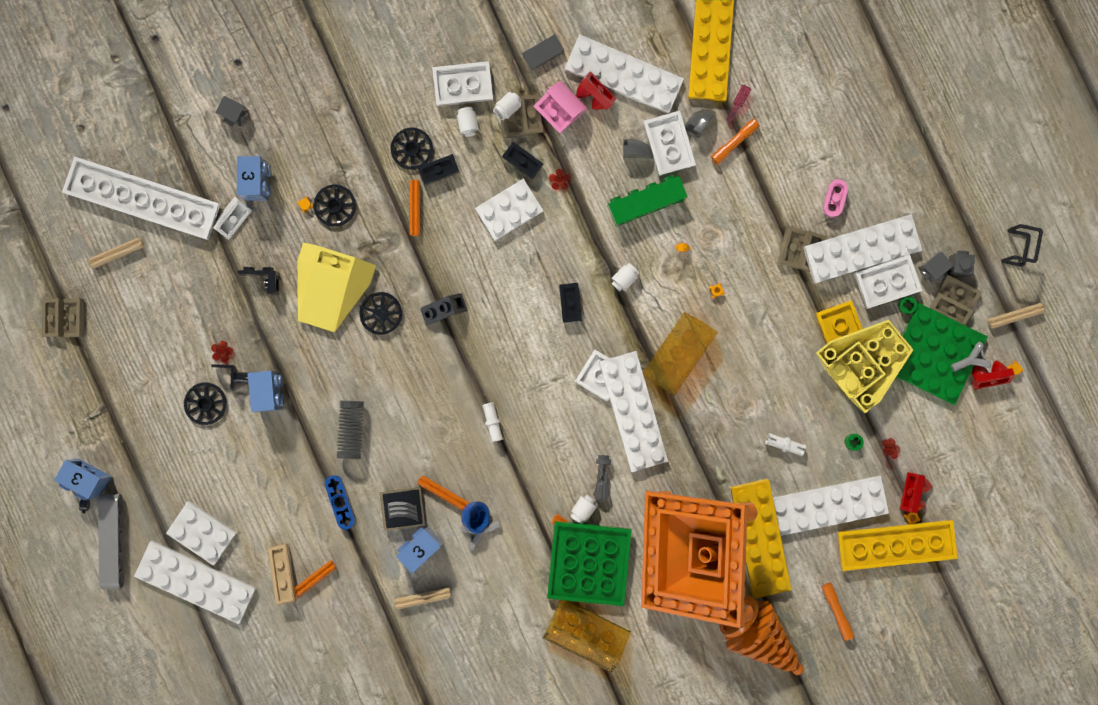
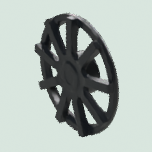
(411, 148)
(334, 205)
(380, 313)
(205, 403)

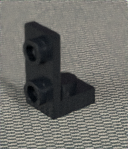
(271, 283)
(443, 308)

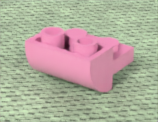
(560, 106)

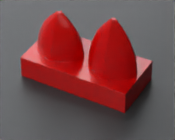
(590, 86)
(999, 375)
(913, 489)

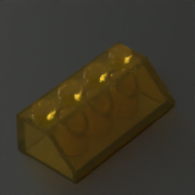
(679, 353)
(587, 635)

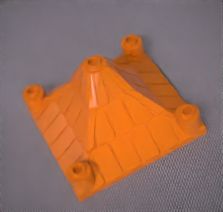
(696, 557)

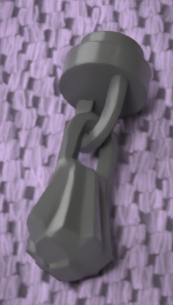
(601, 490)

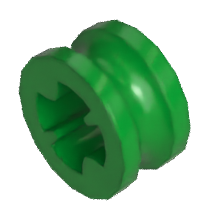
(904, 310)
(850, 437)

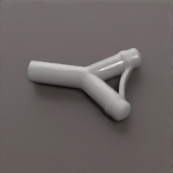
(972, 359)
(474, 543)

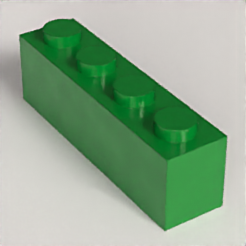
(647, 201)

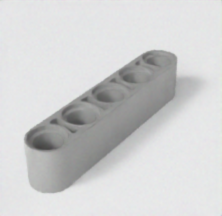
(111, 541)

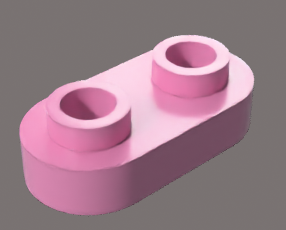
(834, 198)

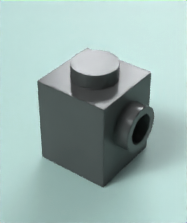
(232, 112)
(962, 264)
(935, 267)

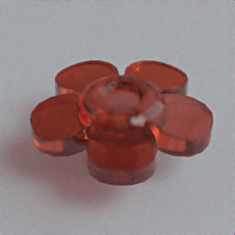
(559, 180)
(221, 351)
(890, 448)

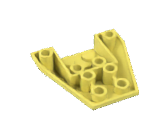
(329, 285)
(866, 362)

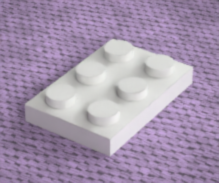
(462, 83)
(669, 143)
(509, 210)
(888, 281)
(201, 533)

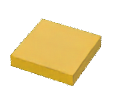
(838, 321)

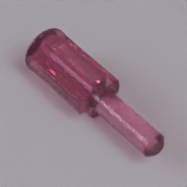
(739, 101)

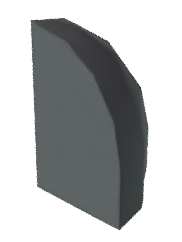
(699, 121)
(636, 149)

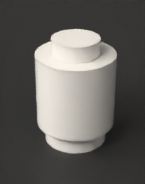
(507, 105)
(467, 121)
(625, 277)
(583, 509)

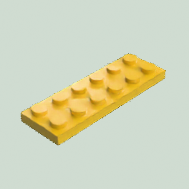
(710, 50)
(897, 545)
(764, 546)

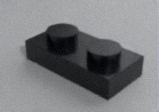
(522, 160)
(438, 169)
(570, 302)

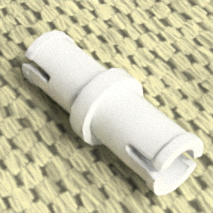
(492, 422)
(785, 444)

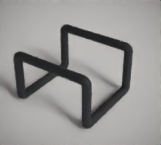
(1024, 259)

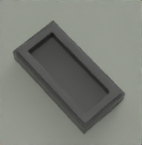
(543, 52)

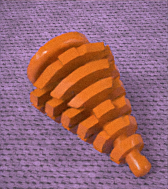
(763, 638)

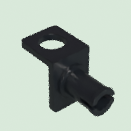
(236, 377)

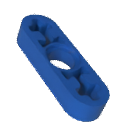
(330, 490)

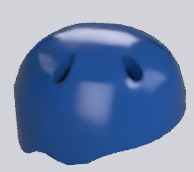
(472, 513)

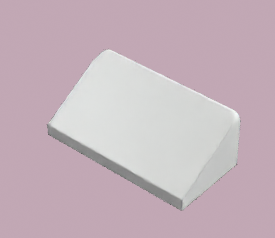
(231, 218)

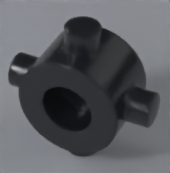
(84, 505)

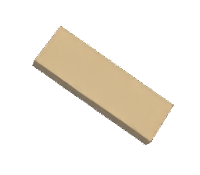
(282, 574)

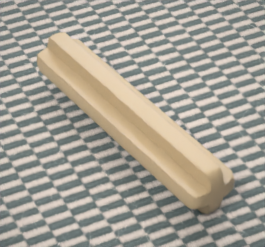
(116, 253)
(1016, 315)
(422, 598)

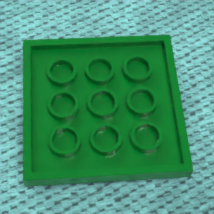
(936, 346)
(589, 563)

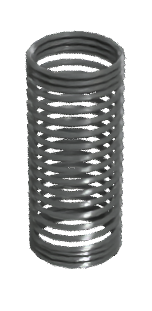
(350, 408)

